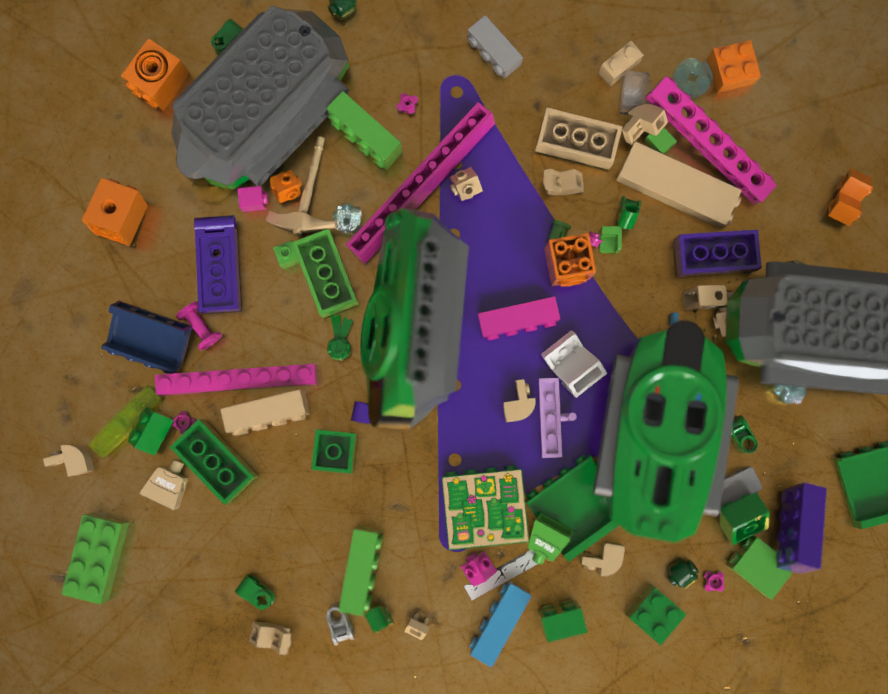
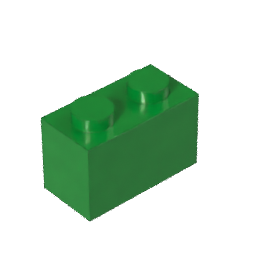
(150, 431)

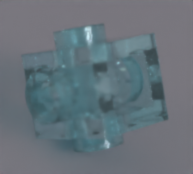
(353, 217)
(790, 393)

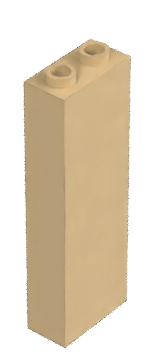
(679, 185)

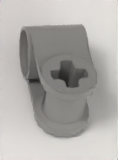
(340, 628)

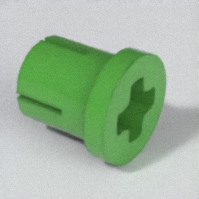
(559, 229)

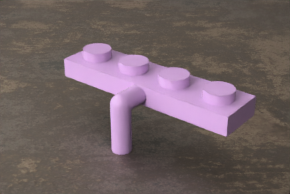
(551, 418)

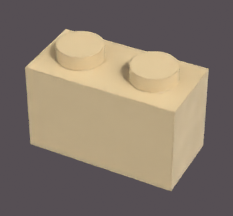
(616, 66)

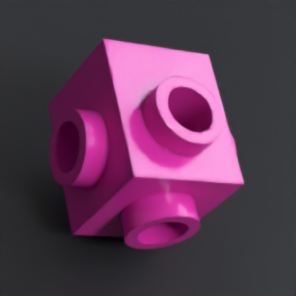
(478, 568)

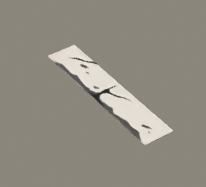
(503, 574)

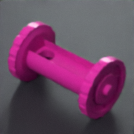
(189, 313)

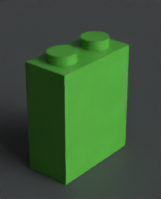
(758, 567)

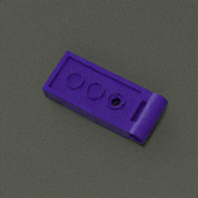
(217, 275)

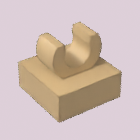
(416, 628)

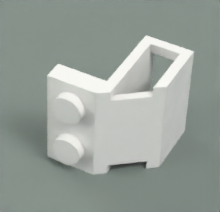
(573, 364)

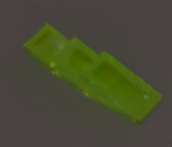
(124, 422)

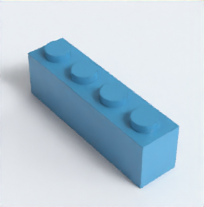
(500, 623)

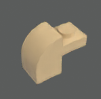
(644, 118)
(563, 182)
(522, 407)
(75, 458)
(609, 561)
(270, 636)

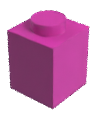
(252, 199)

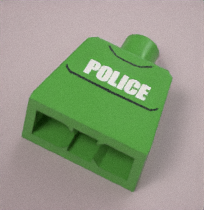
(548, 538)

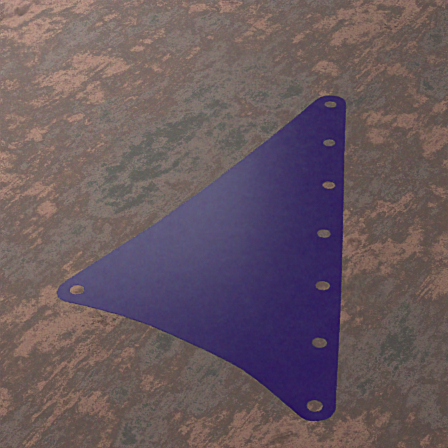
(505, 268)

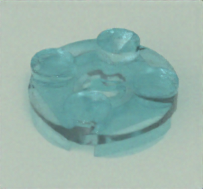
(696, 68)

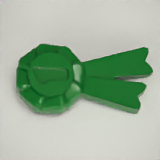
(339, 347)

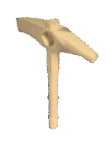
(300, 221)

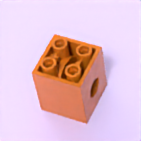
(155, 75)
(115, 211)
(570, 260)

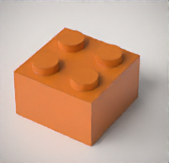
(734, 66)

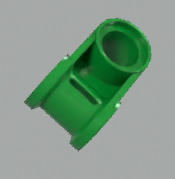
(225, 35)
(628, 212)
(741, 433)
(253, 590)
(379, 618)

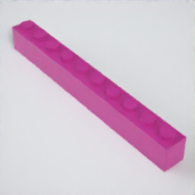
(423, 179)

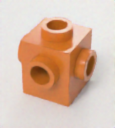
(285, 186)

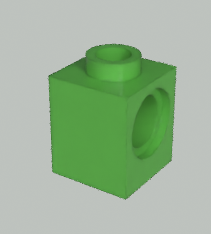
(286, 255)

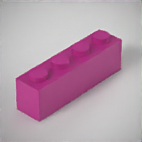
(518, 317)

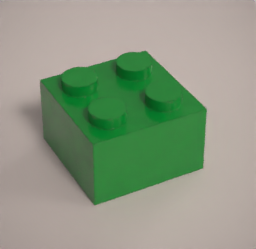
(334, 451)
(744, 518)
(655, 614)
(562, 621)

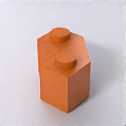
(848, 201)

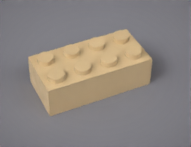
(578, 138)
(265, 411)

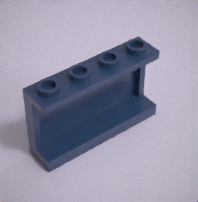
(147, 337)

